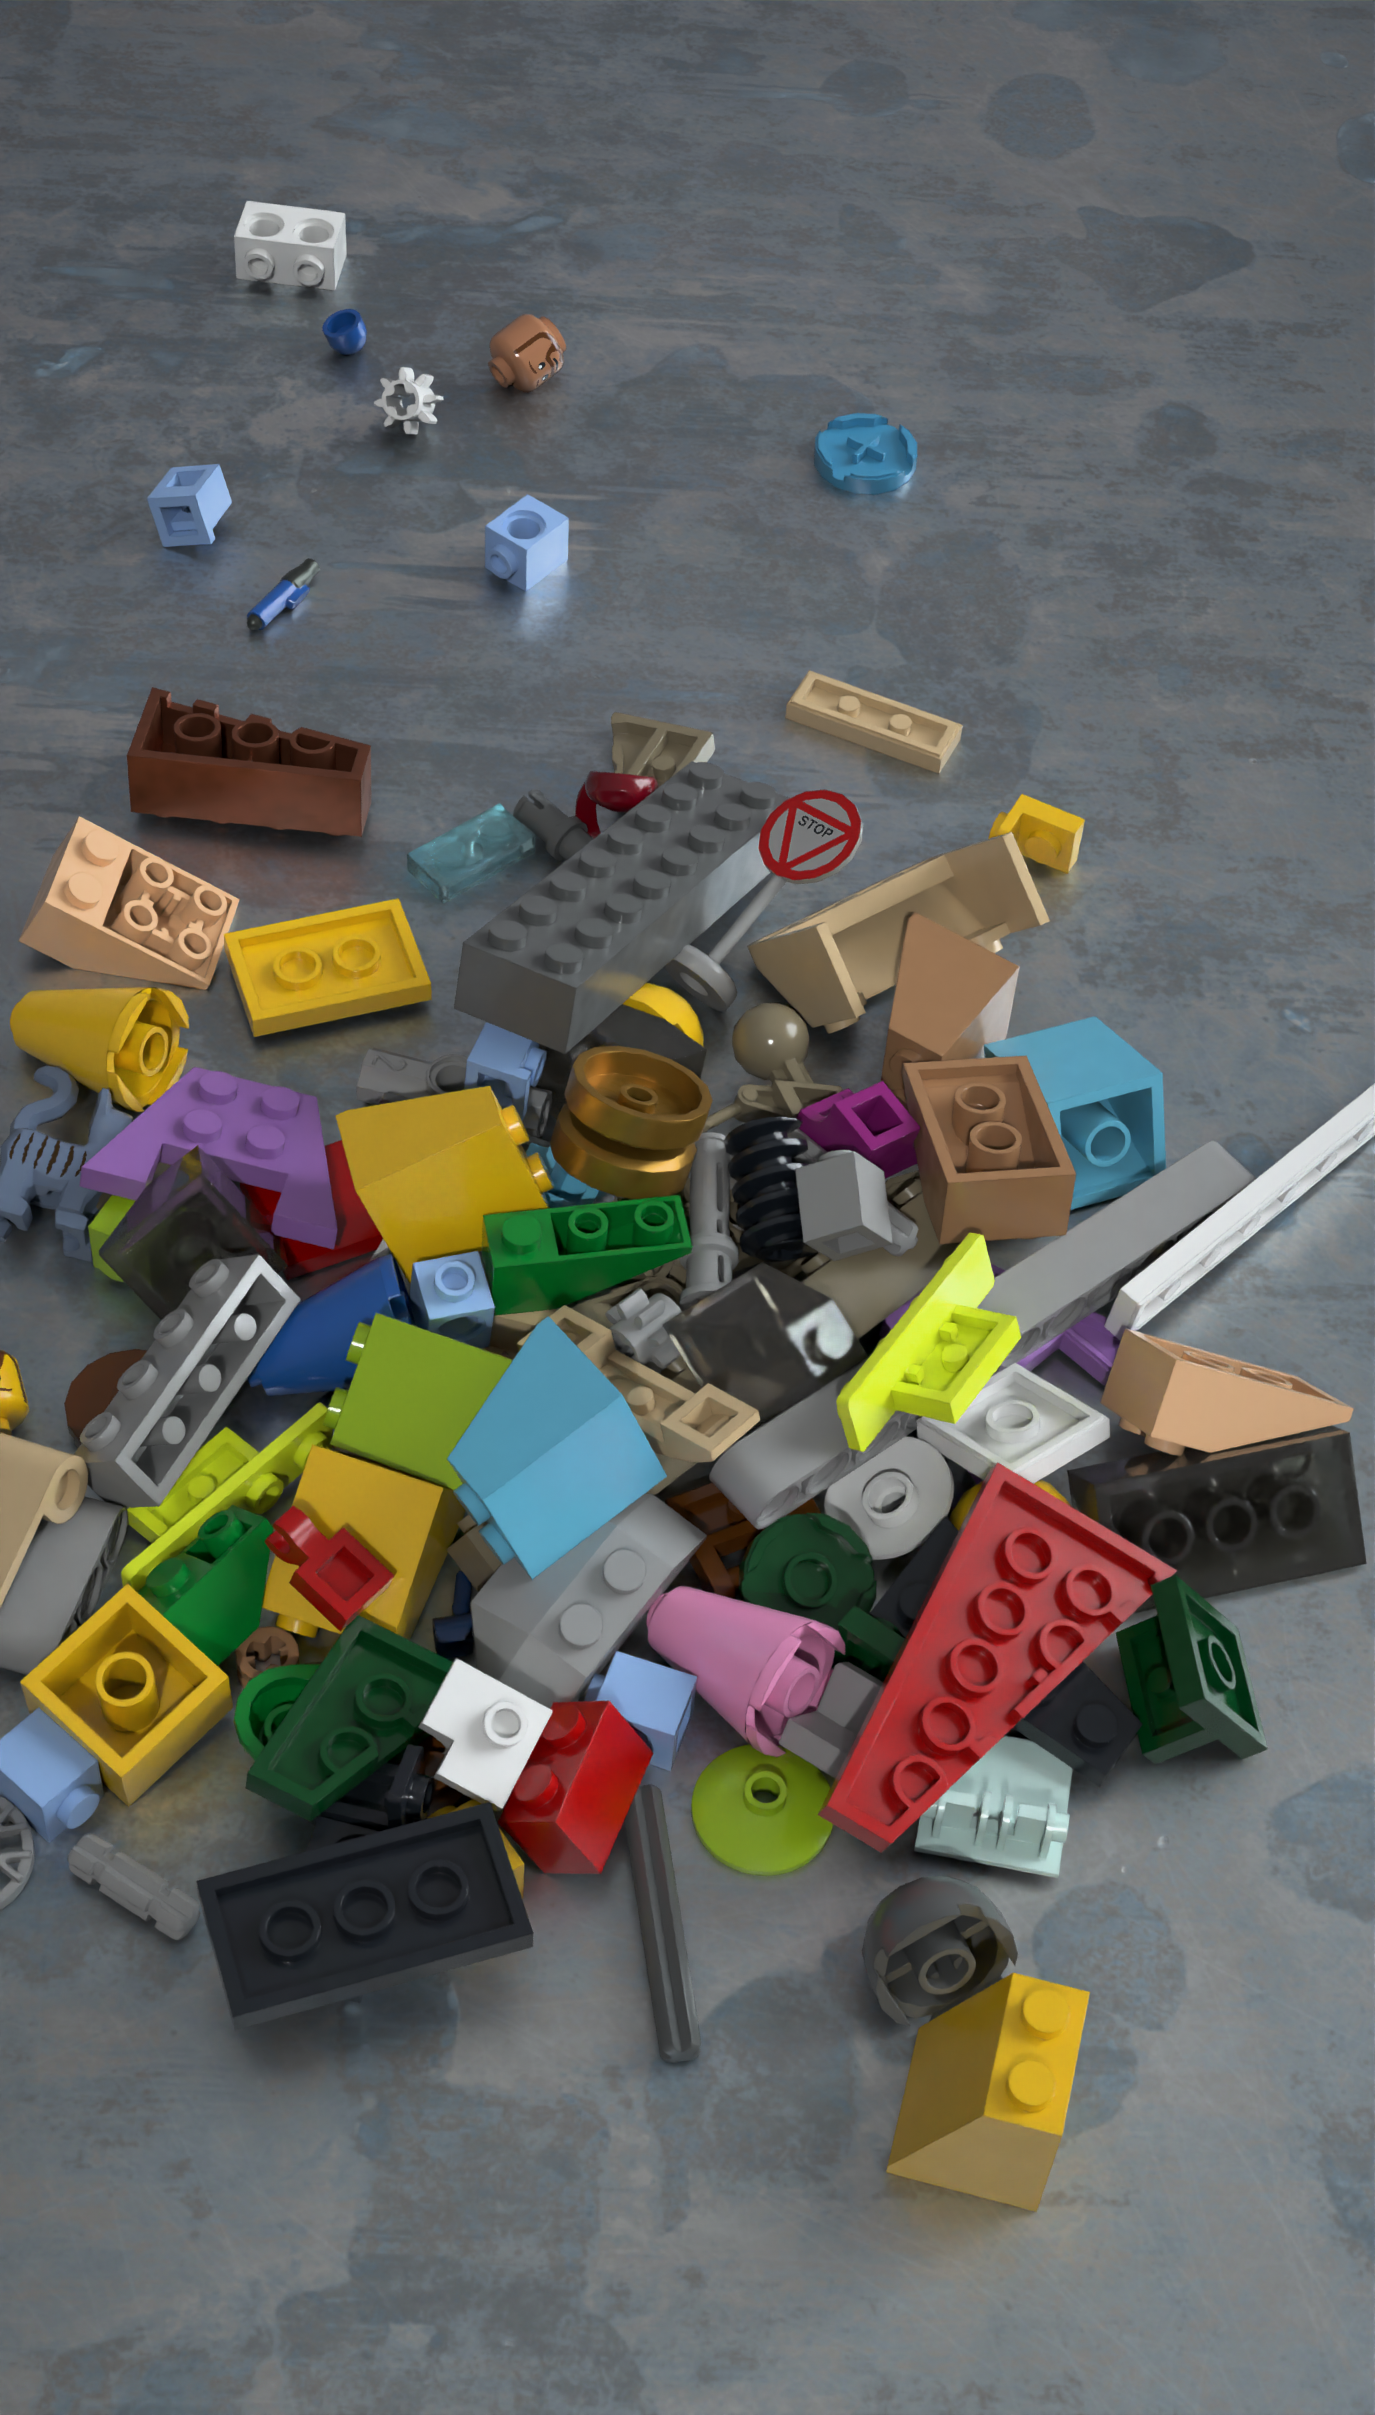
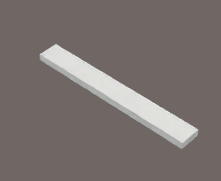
(1243, 1216)

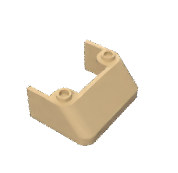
(855, 946)

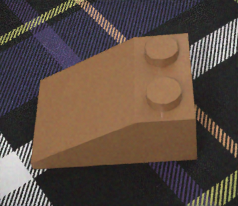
(988, 1150)

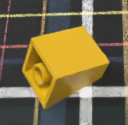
(438, 1167)
(389, 1512)
(991, 2091)

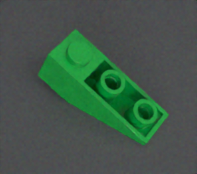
(574, 1251)

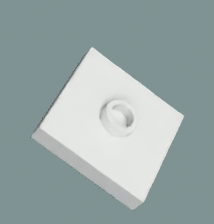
(1019, 1425)

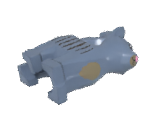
(49, 1170)

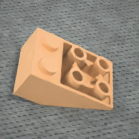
(127, 912)

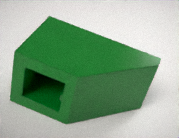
(215, 1583)

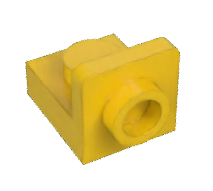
(1042, 832)

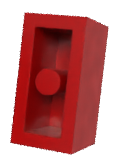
(576, 1788)

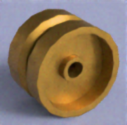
(630, 1122)

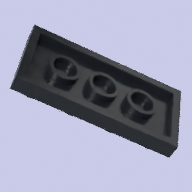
(363, 1915)

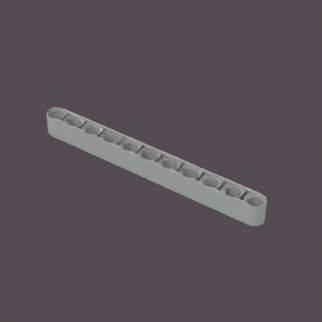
(1048, 1294)

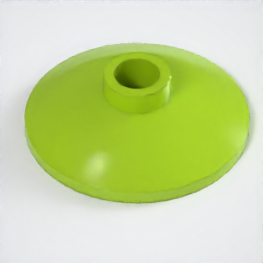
(755, 1834)

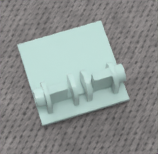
(1003, 1811)

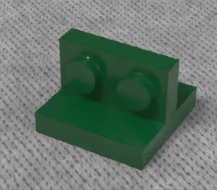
(1189, 1677)

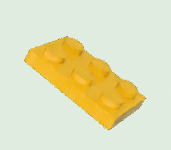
(327, 967)

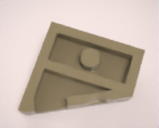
(656, 747)

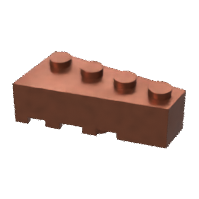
(245, 771)

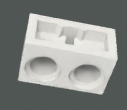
(290, 245)

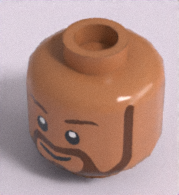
(526, 353)

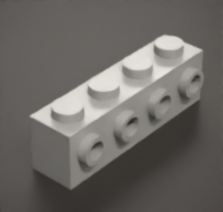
(184, 1380)

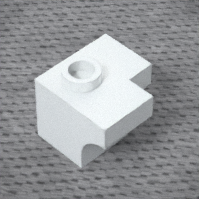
(485, 1733)

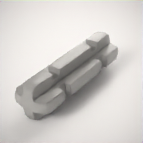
(134, 1886)

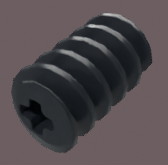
(767, 1188)

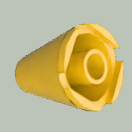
(107, 1038)

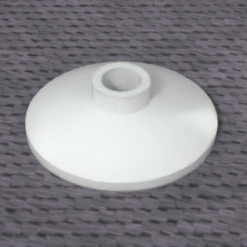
(903, 1474)

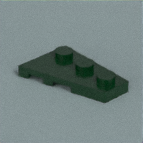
(348, 1719)

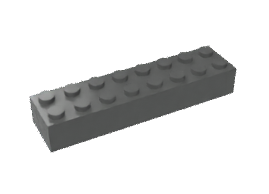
(618, 909)

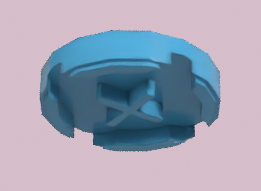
(865, 454)

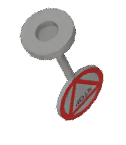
(799, 844)

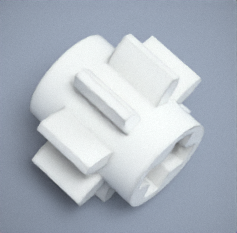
(414, 413)

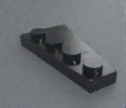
(1075, 1722)

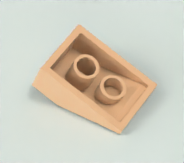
(1207, 1399)

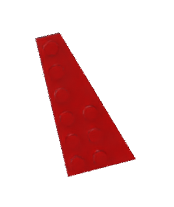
(1000, 1628)

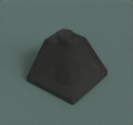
(765, 1340)

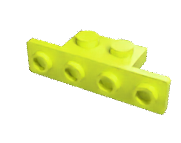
(935, 1352)
(219, 1476)

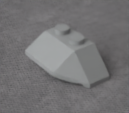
(575, 1615)

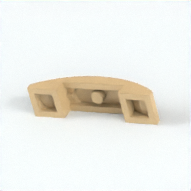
(671, 1417)

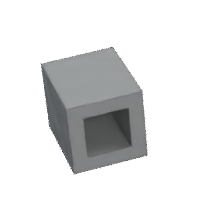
(843, 1205)

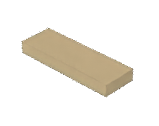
(874, 721)

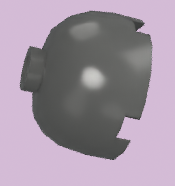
(934, 1947)

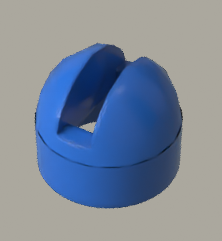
(345, 331)

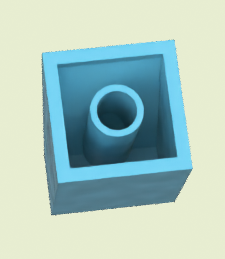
(1102, 1103)
(550, 1454)

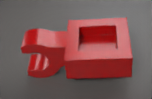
(333, 1573)

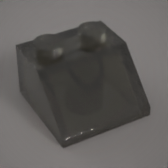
(180, 1225)

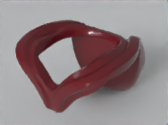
(611, 791)

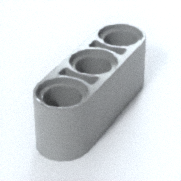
(59, 1582)

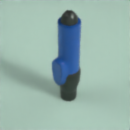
(286, 594)

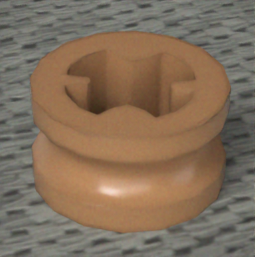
(261, 1646)

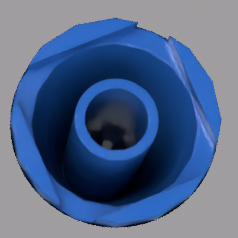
(316, 1337)

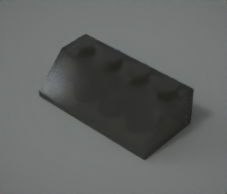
(1236, 1512)

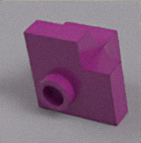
(866, 1123)

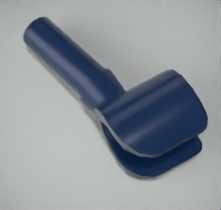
(454, 1633)

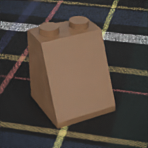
(945, 1000)

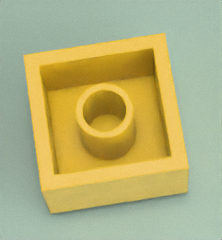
(130, 1692)

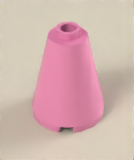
(747, 1659)

